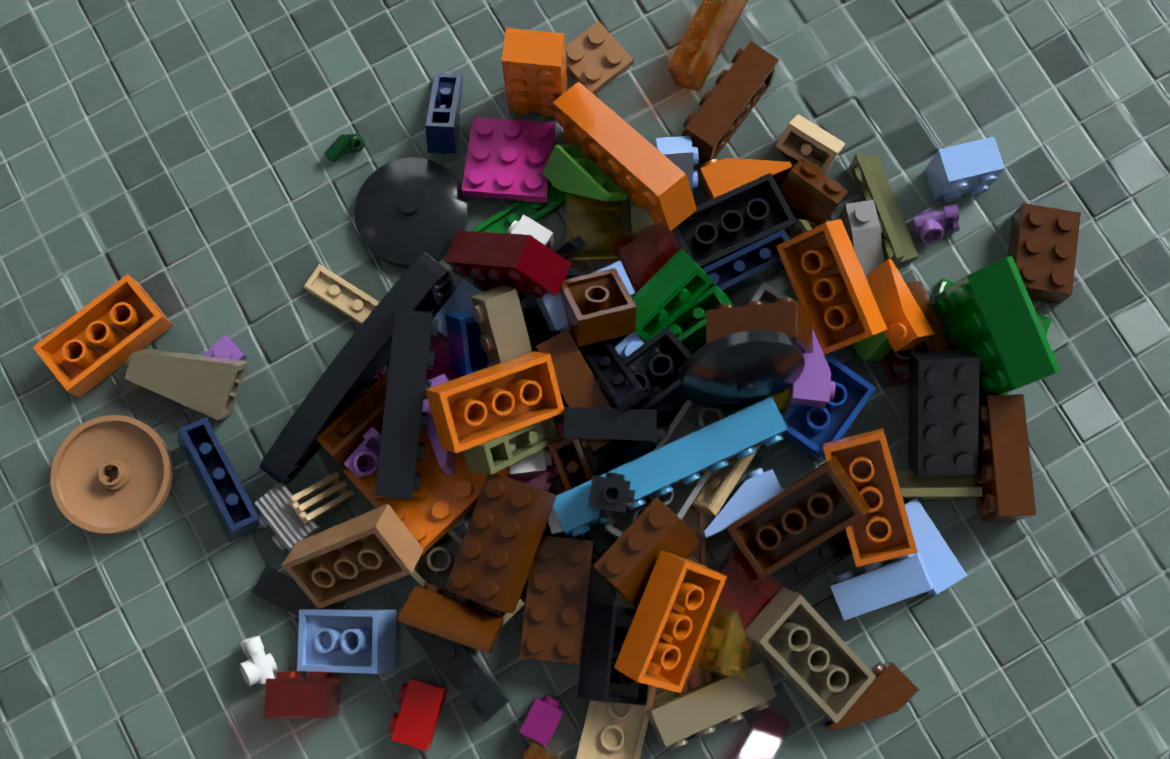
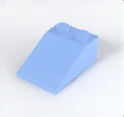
(347, 640)

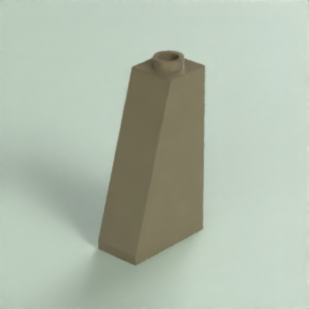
(190, 379)

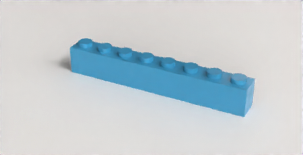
(679, 462)

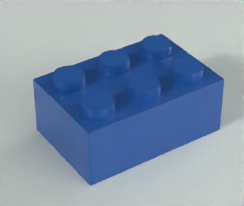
(813, 426)

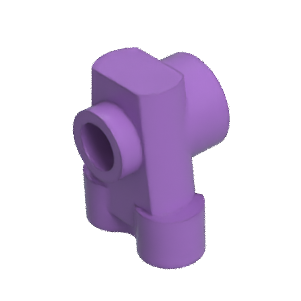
(932, 224)
(370, 448)

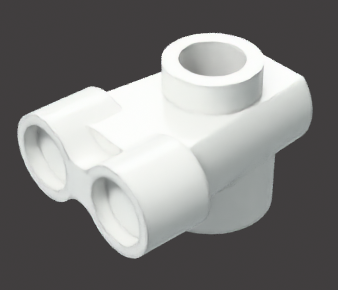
(259, 665)

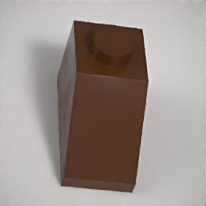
(570, 462)

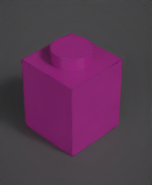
(542, 719)

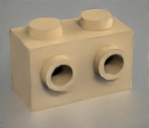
(811, 143)

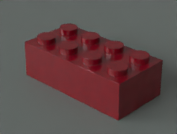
(508, 261)

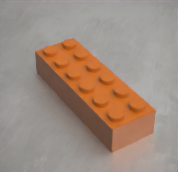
(625, 156)

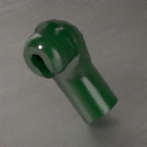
(344, 144)

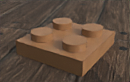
(596, 58)

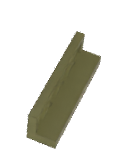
(874, 185)
(937, 488)

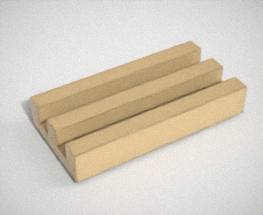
(338, 487)

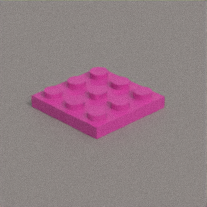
(508, 159)

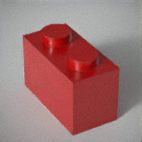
(418, 713)

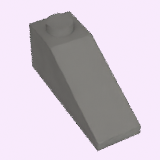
(864, 233)

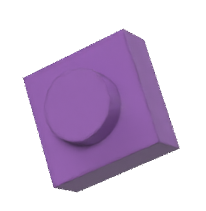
(226, 349)

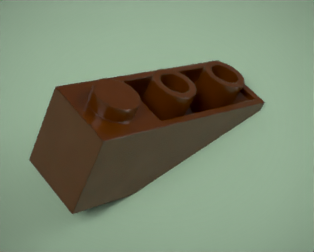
(882, 697)

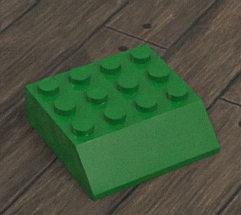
(999, 324)

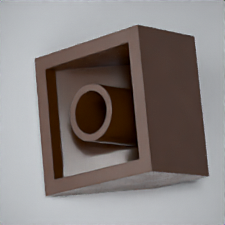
(598, 307)

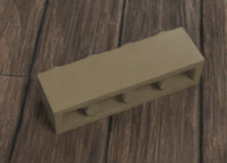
(501, 324)
(709, 705)

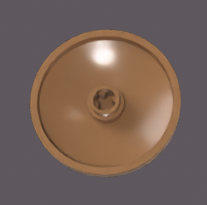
(111, 474)

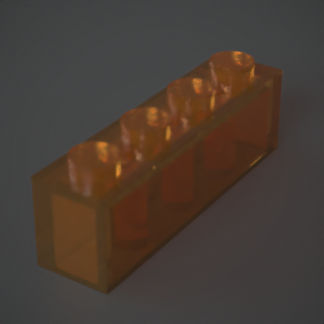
(704, 42)

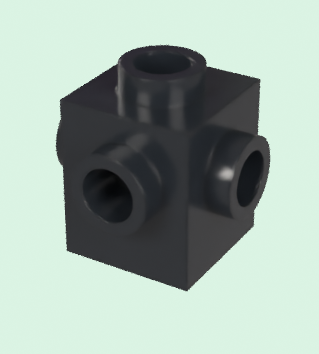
(598, 495)

